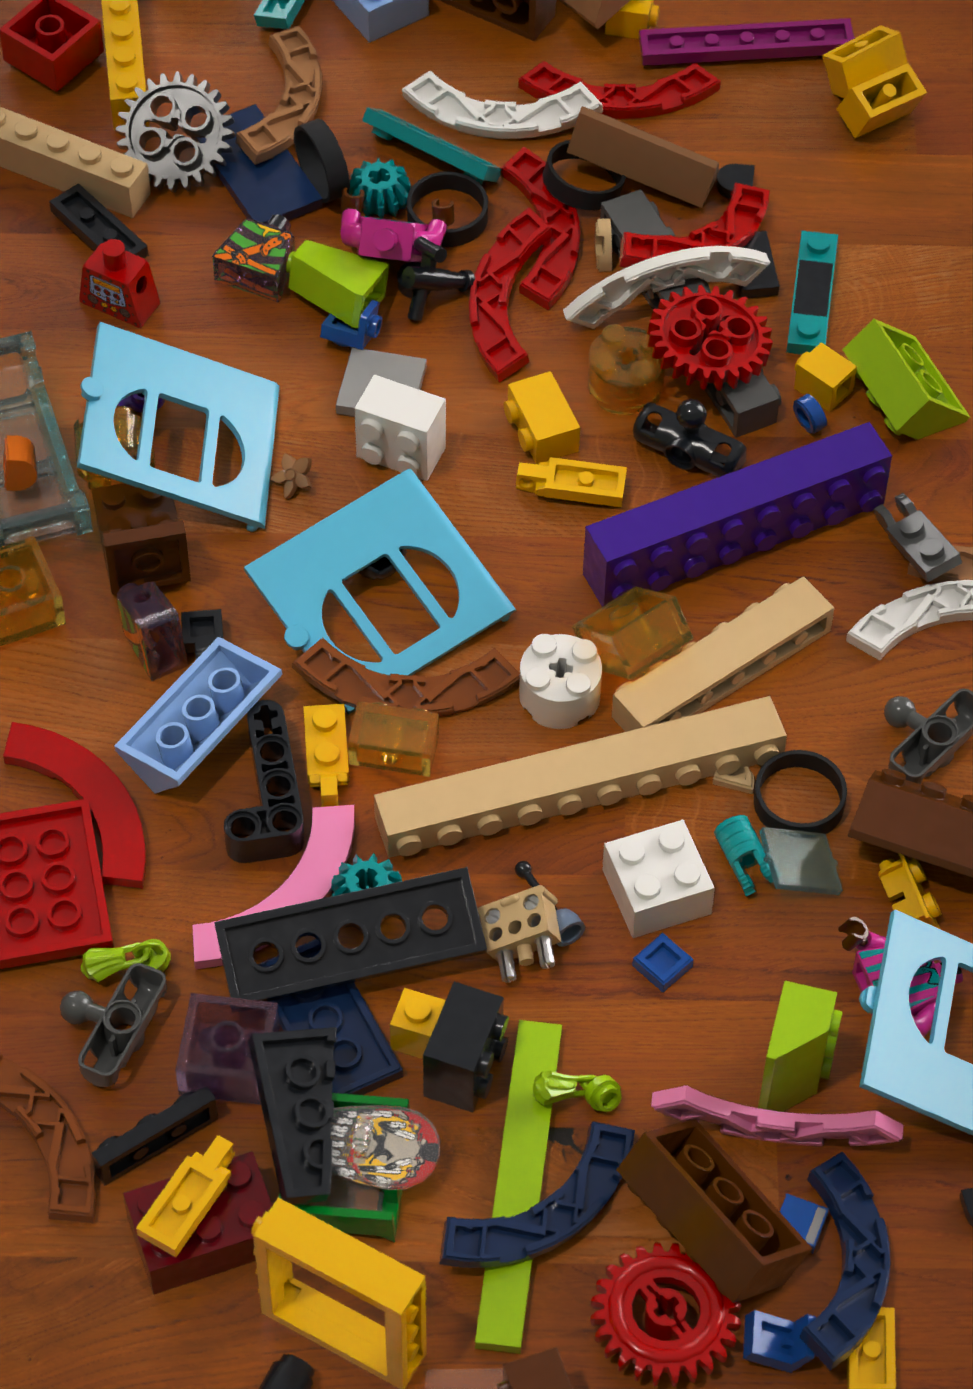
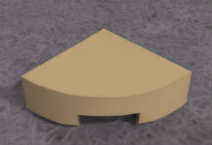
(603, 245)
(741, 780)

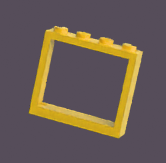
(297, 1237)

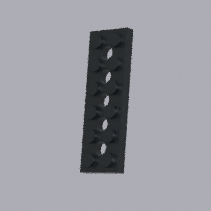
(359, 909)

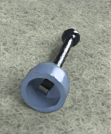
(569, 923)

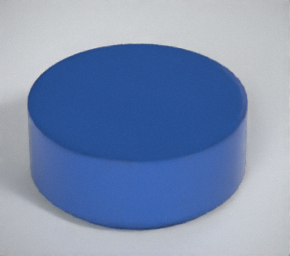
(810, 414)

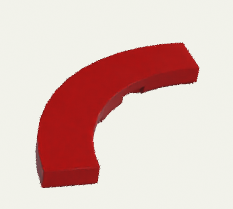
(627, 100)
(733, 228)
(561, 252)
(492, 290)
(92, 779)

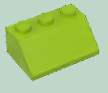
(903, 381)
(799, 1046)

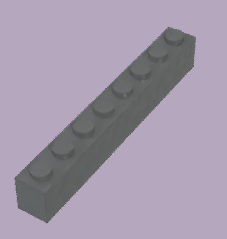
(743, 408)

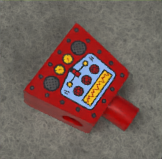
(119, 284)

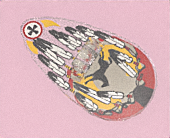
(383, 1146)

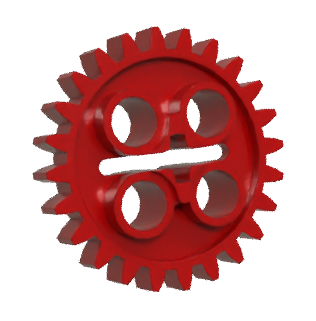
(726, 355)

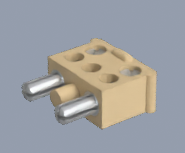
(519, 927)

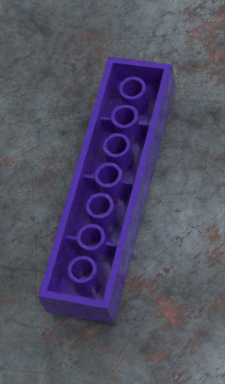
(737, 514)

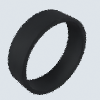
(321, 159)
(457, 182)
(570, 194)
(807, 760)

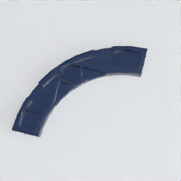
(549, 1222)
(864, 1262)

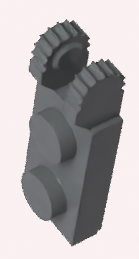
(918, 539)

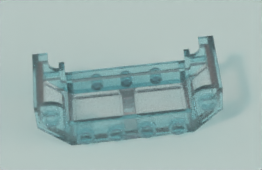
(54, 501)

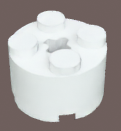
(560, 680)

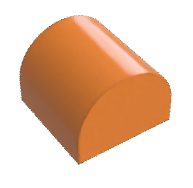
(19, 463)

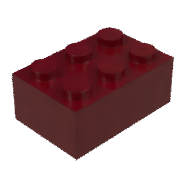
(221, 1238)

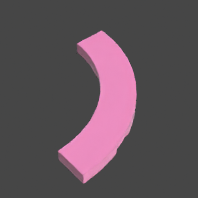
(311, 880)
(775, 1126)

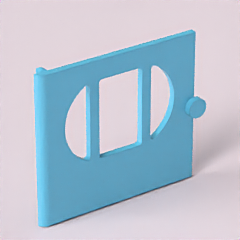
(244, 402)
(377, 526)
(897, 1056)

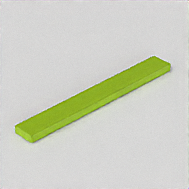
(518, 1183)

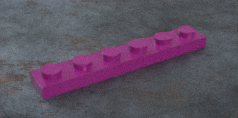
(743, 41)

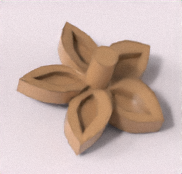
(293, 474)

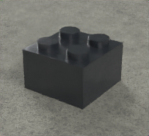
(464, 1047)

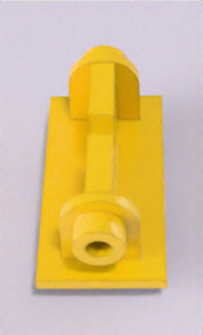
(905, 879)

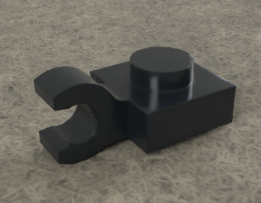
(201, 629)

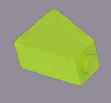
(336, 279)

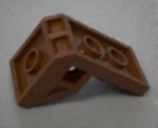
(140, 537)

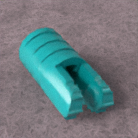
(742, 850)

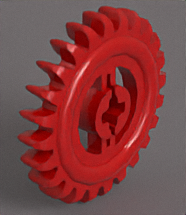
(660, 1350)

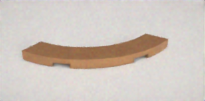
(298, 100)

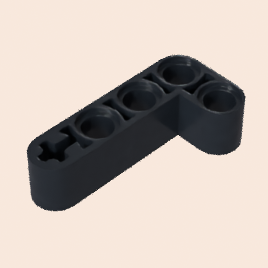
(272, 778)

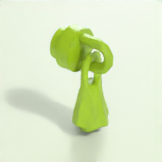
(103, 962)
(600, 1093)

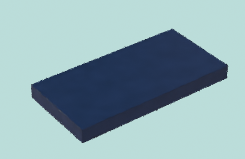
(267, 187)
(360, 1050)

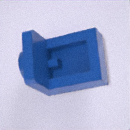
(345, 335)
(776, 1341)

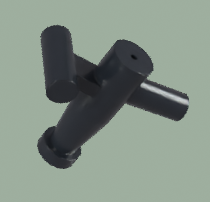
(431, 278)

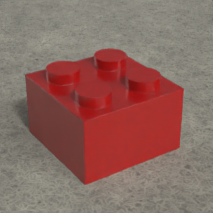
(51, 41)

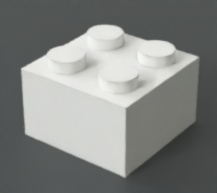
(400, 427)
(658, 878)

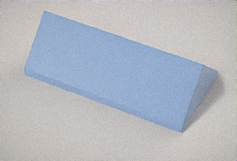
(195, 714)

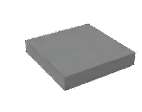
(365, 364)

